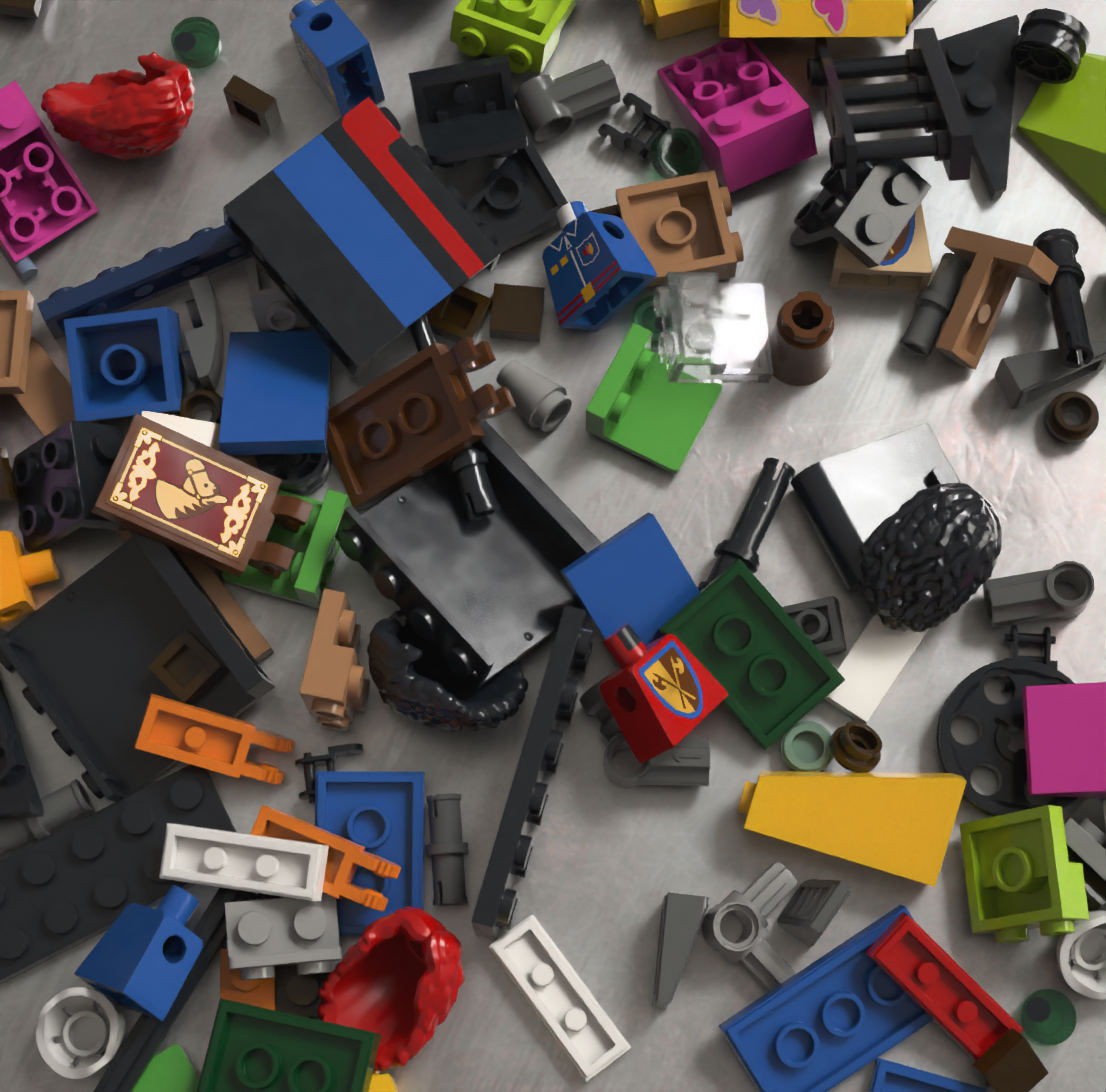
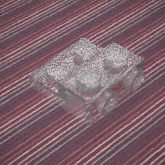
(712, 330)

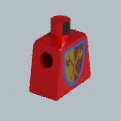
(657, 691)

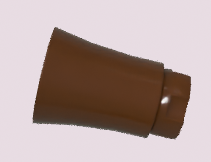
(802, 340)

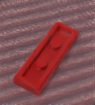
(940, 987)

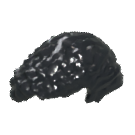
(930, 557)
(421, 685)

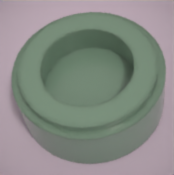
(806, 747)

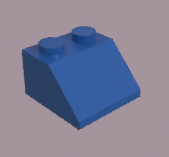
(125, 363)

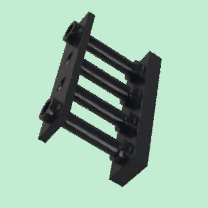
(931, 88)

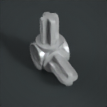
(752, 908)

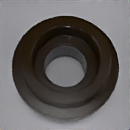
(201, 400)
(1081, 406)
(856, 747)

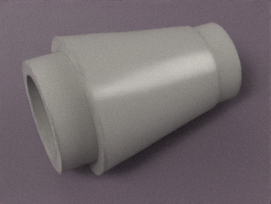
(535, 396)

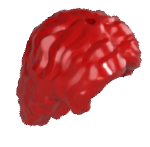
(125, 109)
(396, 983)

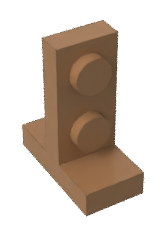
(985, 289)

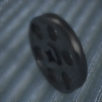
(993, 741)

